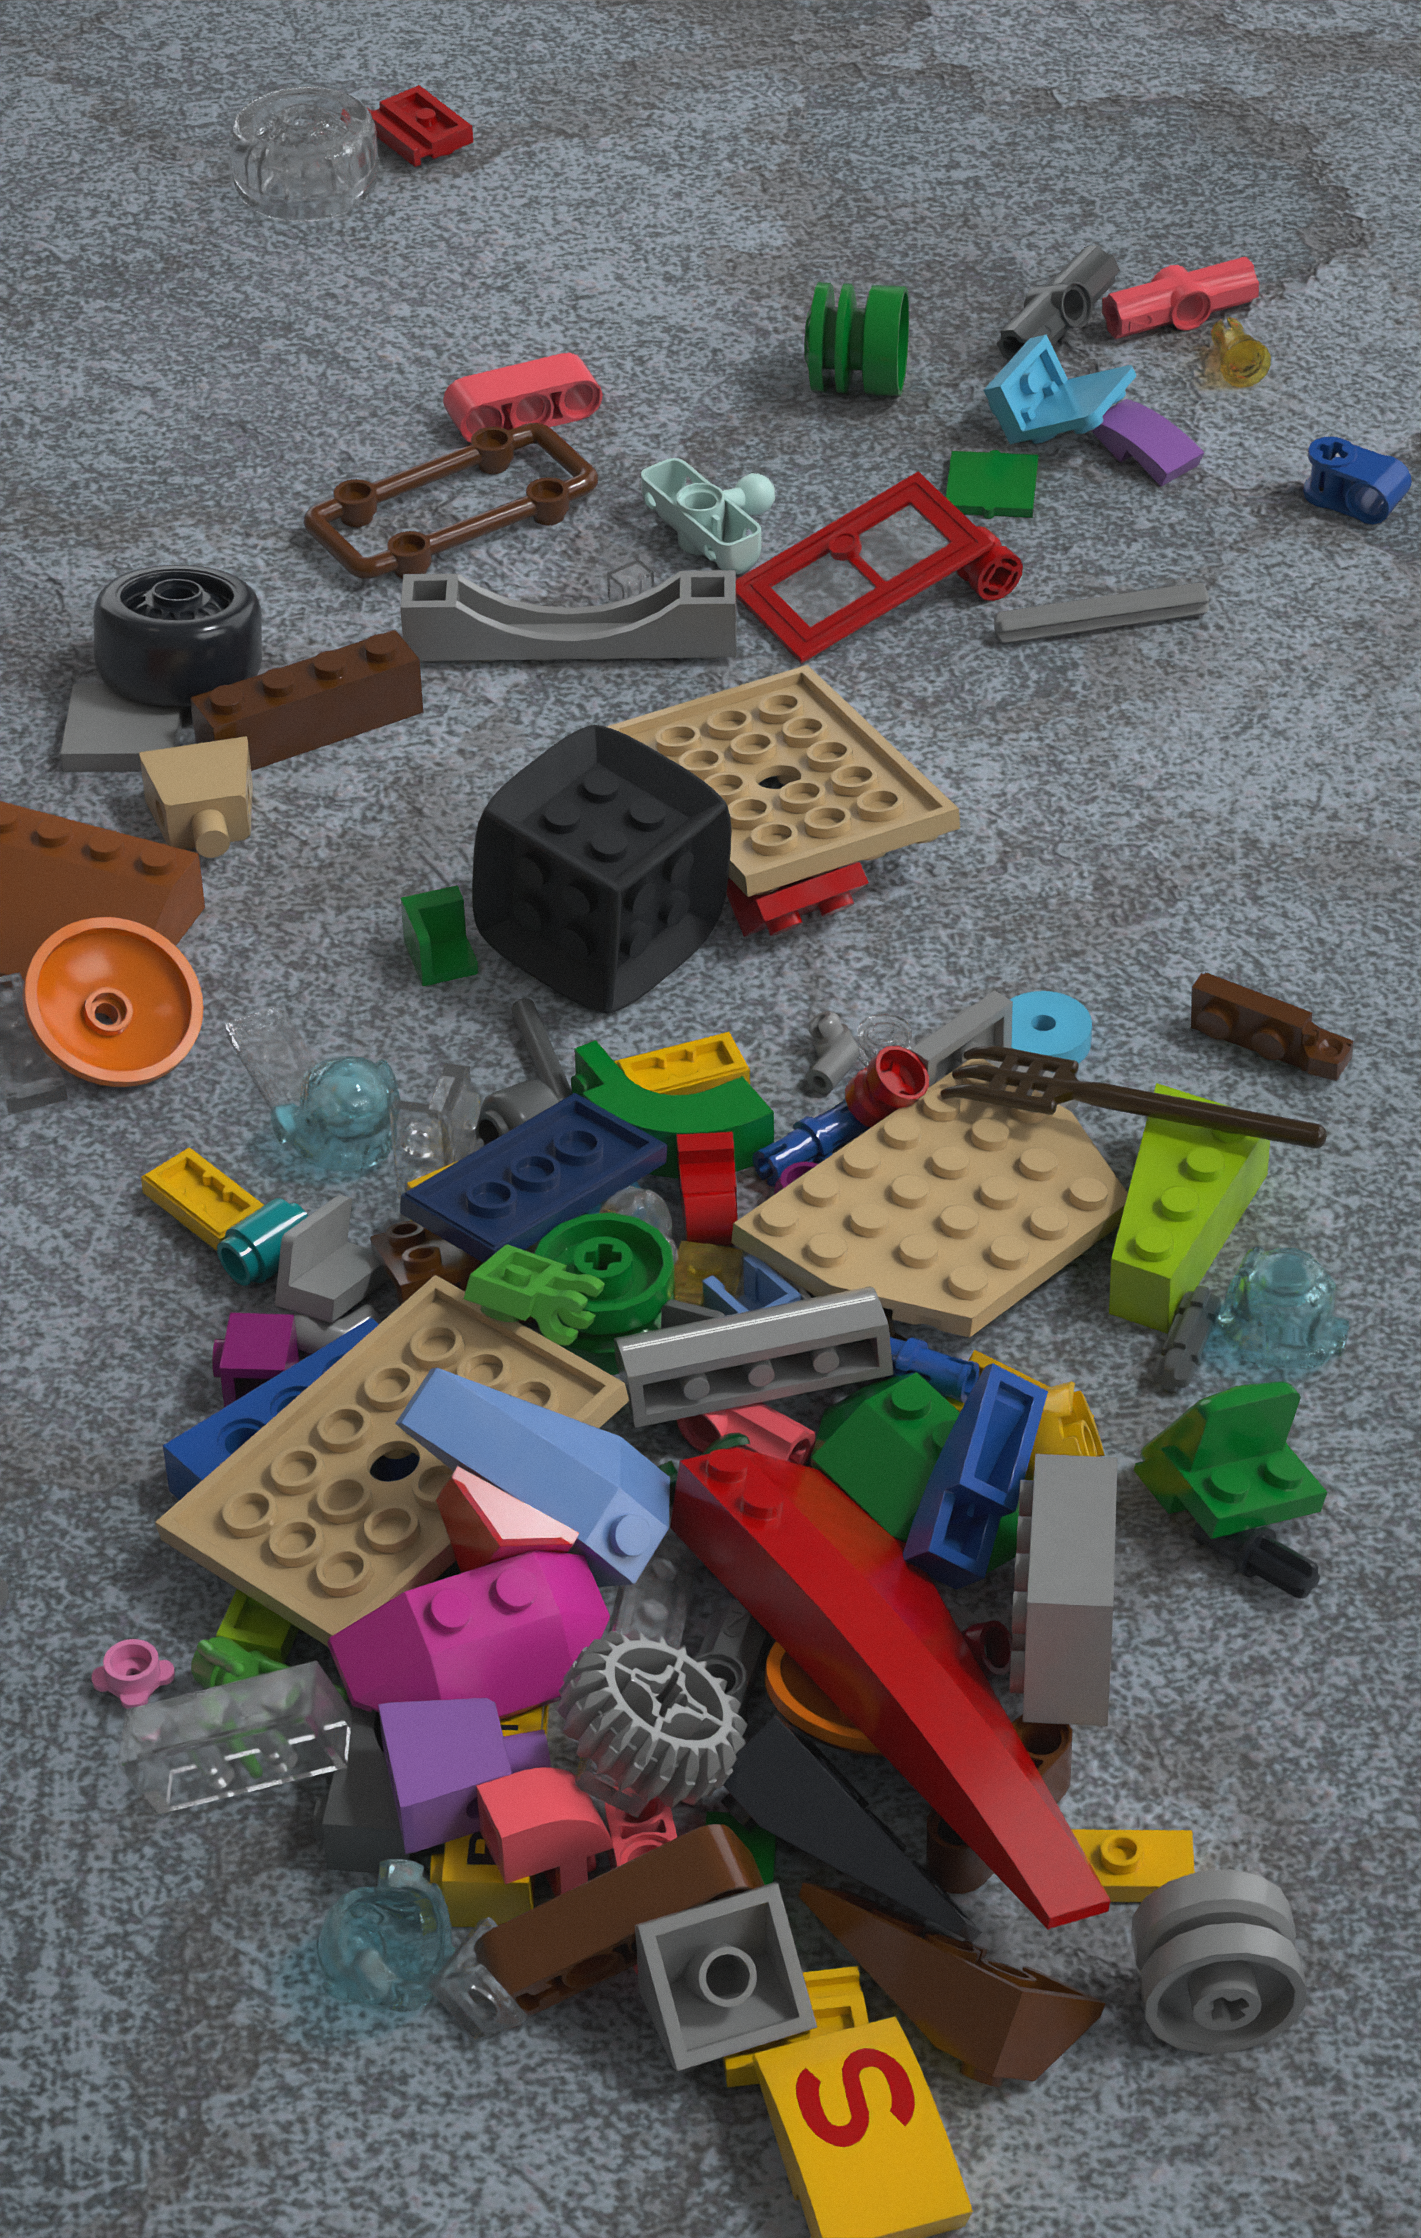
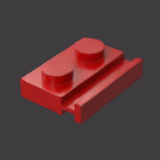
(420, 126)

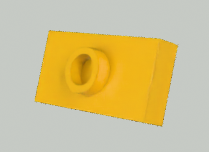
(687, 1066)
(199, 1195)
(1137, 1861)

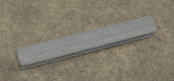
(1101, 613)

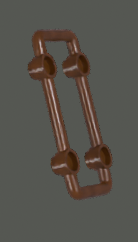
(411, 551)

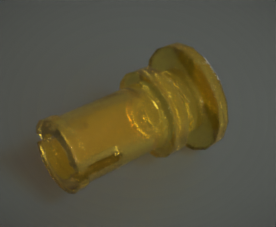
(1240, 355)

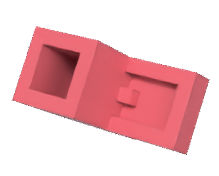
(540, 1825)

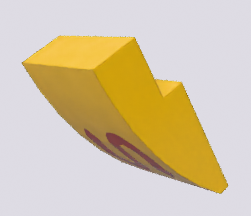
(862, 2135)

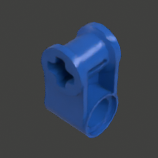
(1356, 482)

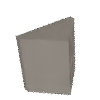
(722, 1977)

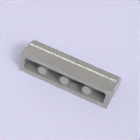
(754, 1356)

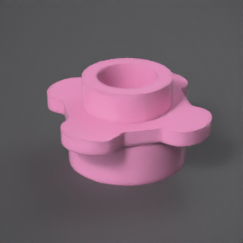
(132, 1672)

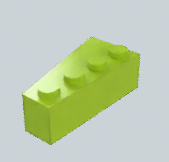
(1179, 1213)

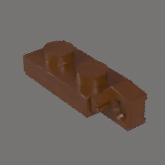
(1267, 1027)

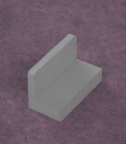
(323, 1271)

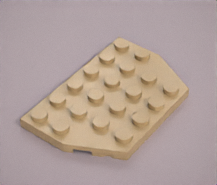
(942, 1209)

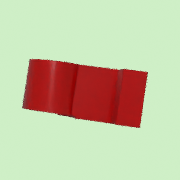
(707, 1186)

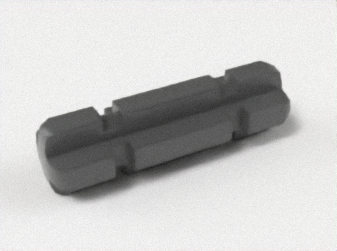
(1186, 1339)

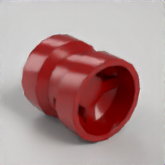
(994, 572)
(889, 1082)

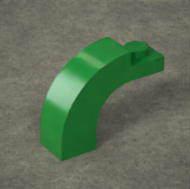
(724, 1108)

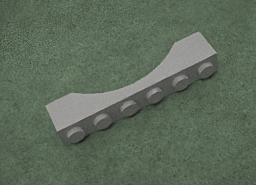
(681, 618)

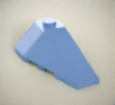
(550, 1463)

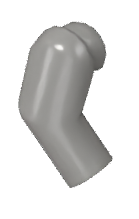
(835, 1049)
(317, 1333)

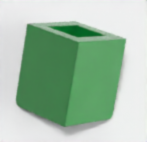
(437, 935)

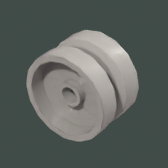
(1218, 1961)

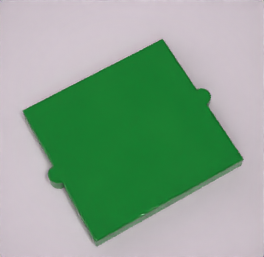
(992, 483)

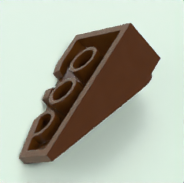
(969, 2006)

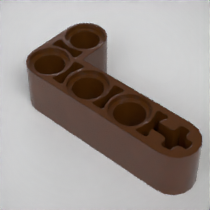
(592, 1928)

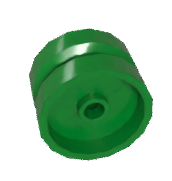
(632, 1264)

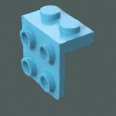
(1039, 401)

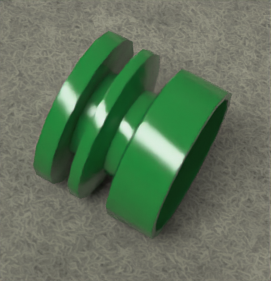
(858, 339)

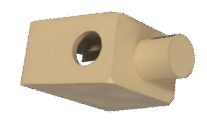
(200, 794)

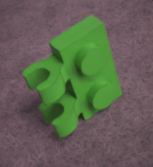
(524, 1285)

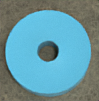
(1051, 1025)

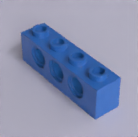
(210, 1442)

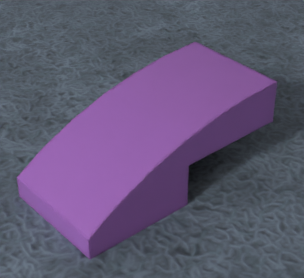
(1150, 438)

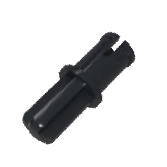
(1262, 1555)

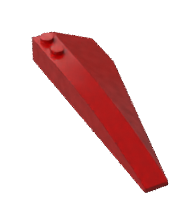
(888, 1658)

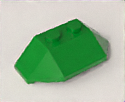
(884, 1449)

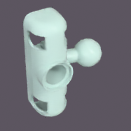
(705, 516)

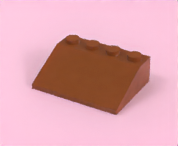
(78, 871)

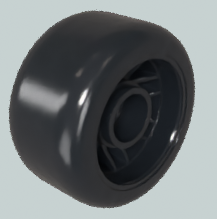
(176, 633)

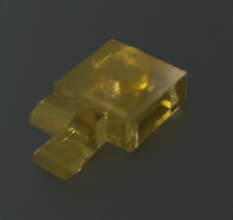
(701, 1261)

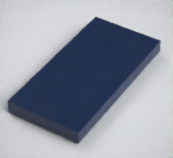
(533, 1178)

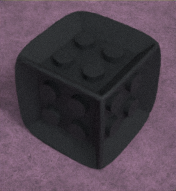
(601, 867)

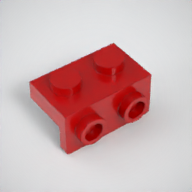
(785, 906)

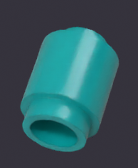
(254, 1243)

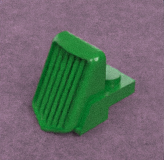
(1232, 1461)

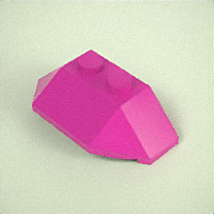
(477, 1634)

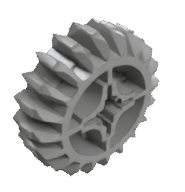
(651, 1718)

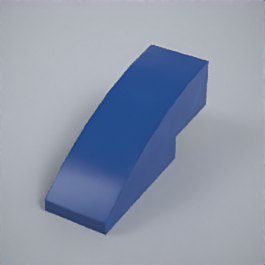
(976, 1479)

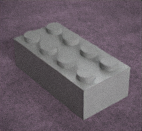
(1065, 1590)

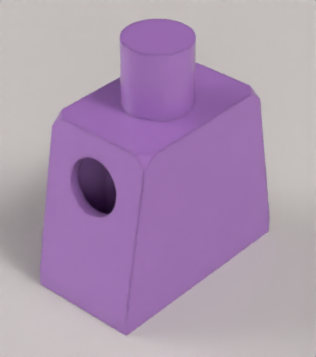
(438, 1758)

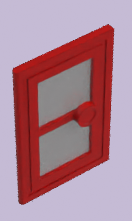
(860, 566)

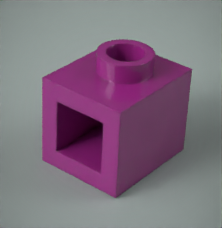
(253, 1352)

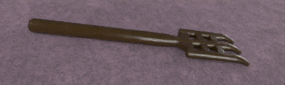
(1067, 1087)

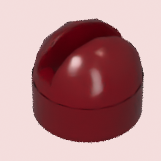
(998, 1647)

